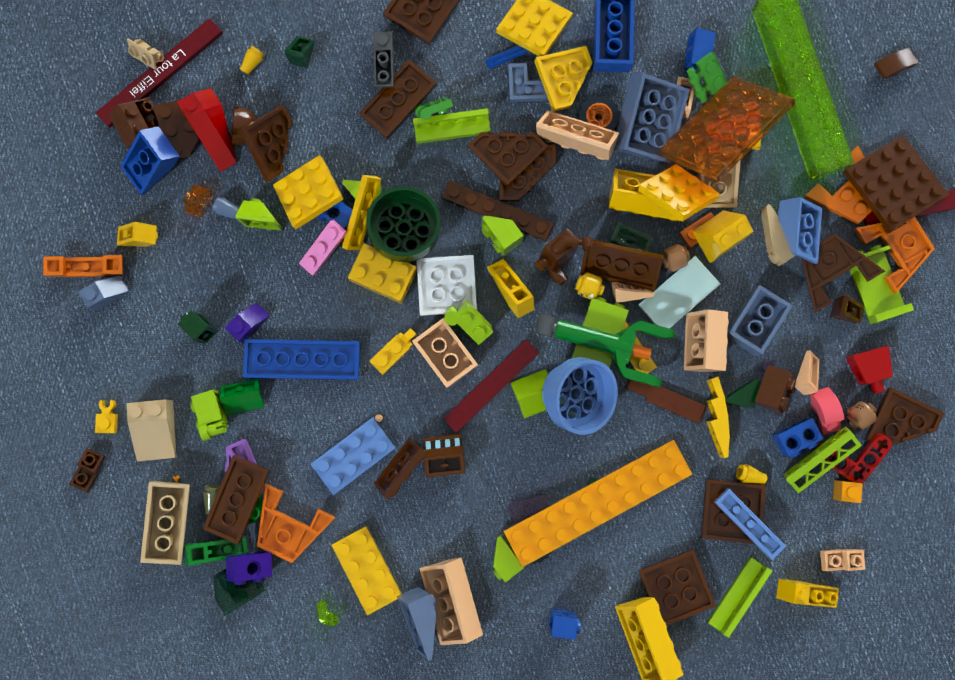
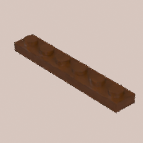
(489, 206)

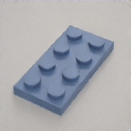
(353, 456)

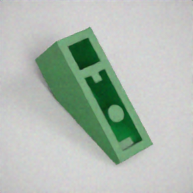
(212, 551)

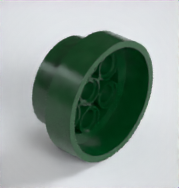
(408, 202)

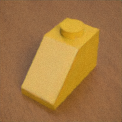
(137, 235)

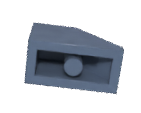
(103, 292)

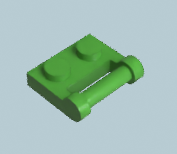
(437, 106)

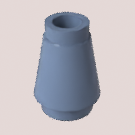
(225, 208)

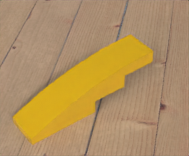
(720, 423)

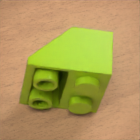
(503, 233)

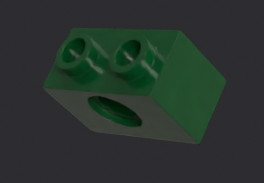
(197, 327)

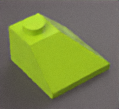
(257, 215)

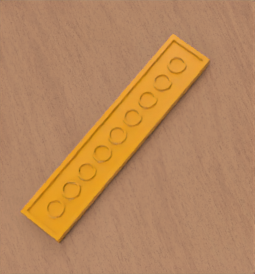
(597, 503)

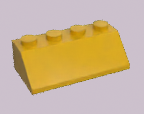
(626, 197)
(649, 639)

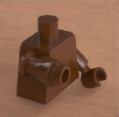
(559, 252)

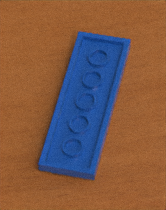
(301, 359)

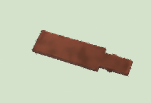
(669, 400)

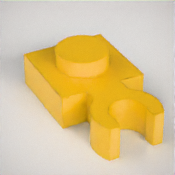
(106, 421)

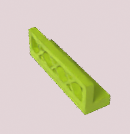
(451, 126)
(818, 456)
(739, 596)

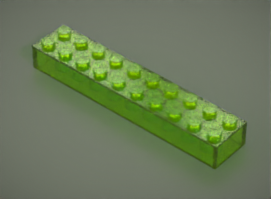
(801, 77)

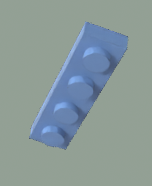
(750, 524)

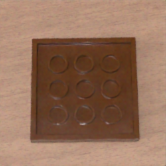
(895, 183)

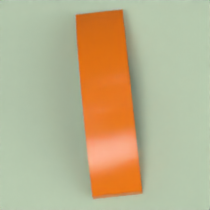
(83, 266)

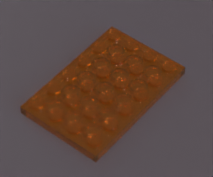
(726, 128)

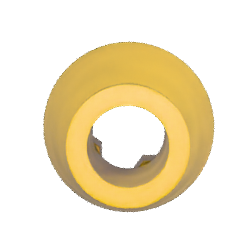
(251, 60)
(748, 474)

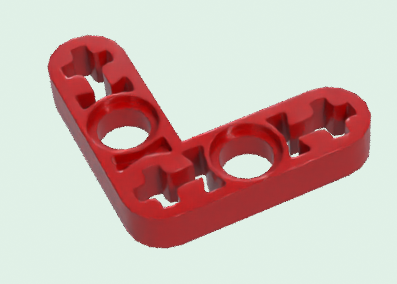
(851, 466)

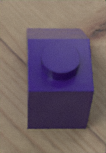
(247, 322)

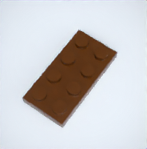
(394, 104)
(623, 264)
(236, 499)

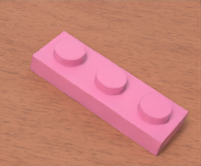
(323, 247)

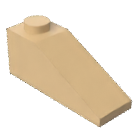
(775, 239)

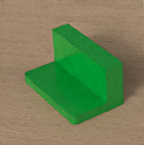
(241, 396)

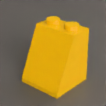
(722, 234)

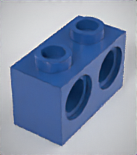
(796, 433)

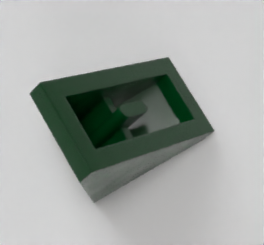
(300, 51)
(744, 395)

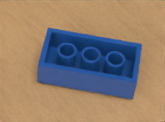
(613, 35)

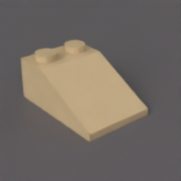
(726, 187)
(152, 429)

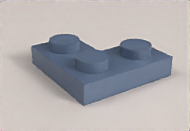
(520, 88)

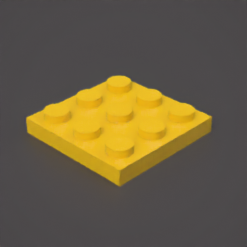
(534, 24)
(308, 192)
(678, 192)

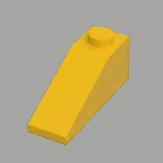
(512, 288)

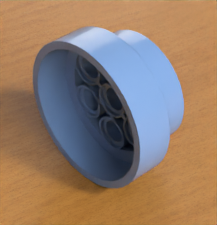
(580, 395)

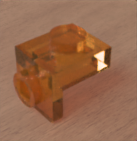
(196, 200)

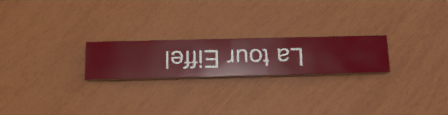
(172, 63)

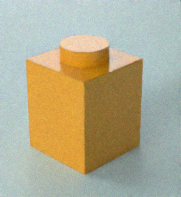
(847, 491)

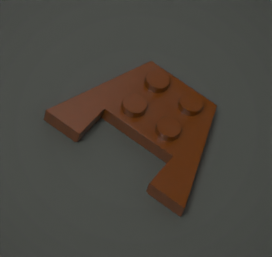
(834, 260)

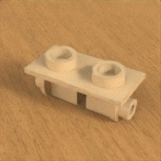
(144, 53)

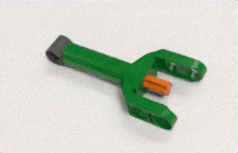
(619, 345)

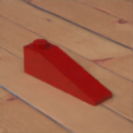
(208, 121)

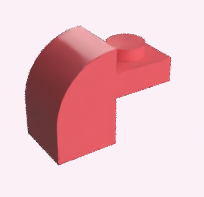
(828, 409)

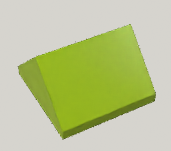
(529, 393)

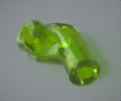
(326, 616)

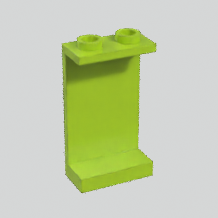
(876, 295)
(604, 318)

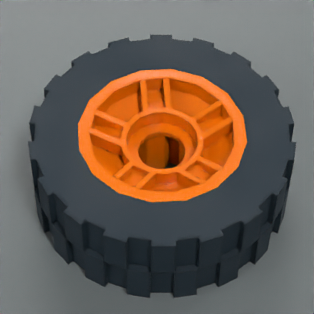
(603, 108)

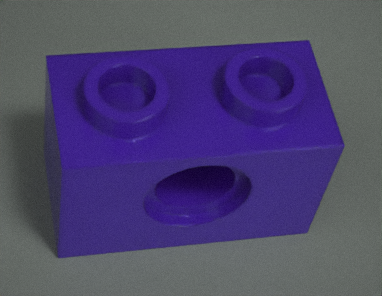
(237, 567)

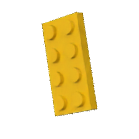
(366, 570)

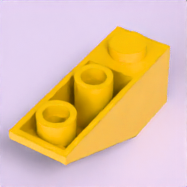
(807, 593)

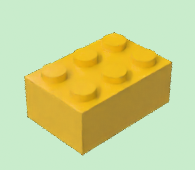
(382, 275)

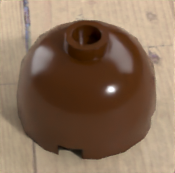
(241, 118)

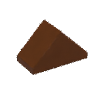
(847, 309)

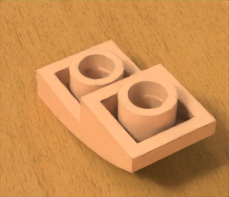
(842, 560)

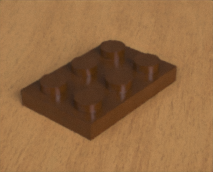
(399, 468)

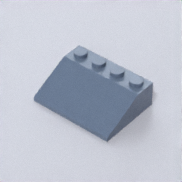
(650, 116)

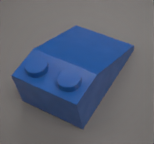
(149, 159)

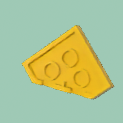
(563, 75)

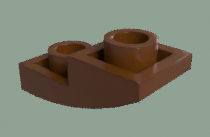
(895, 63)
(88, 470)

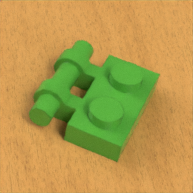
(711, 74)

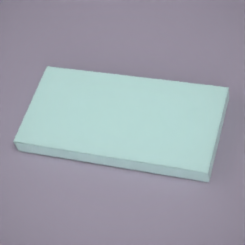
(679, 294)

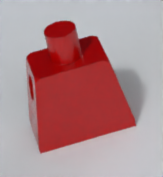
(872, 367)

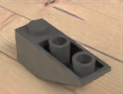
(383, 59)

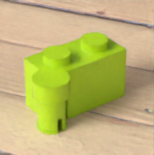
(469, 320)
(210, 414)

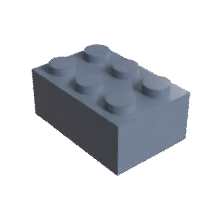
(758, 320)

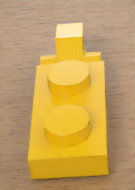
(393, 351)

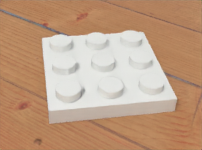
(445, 283)

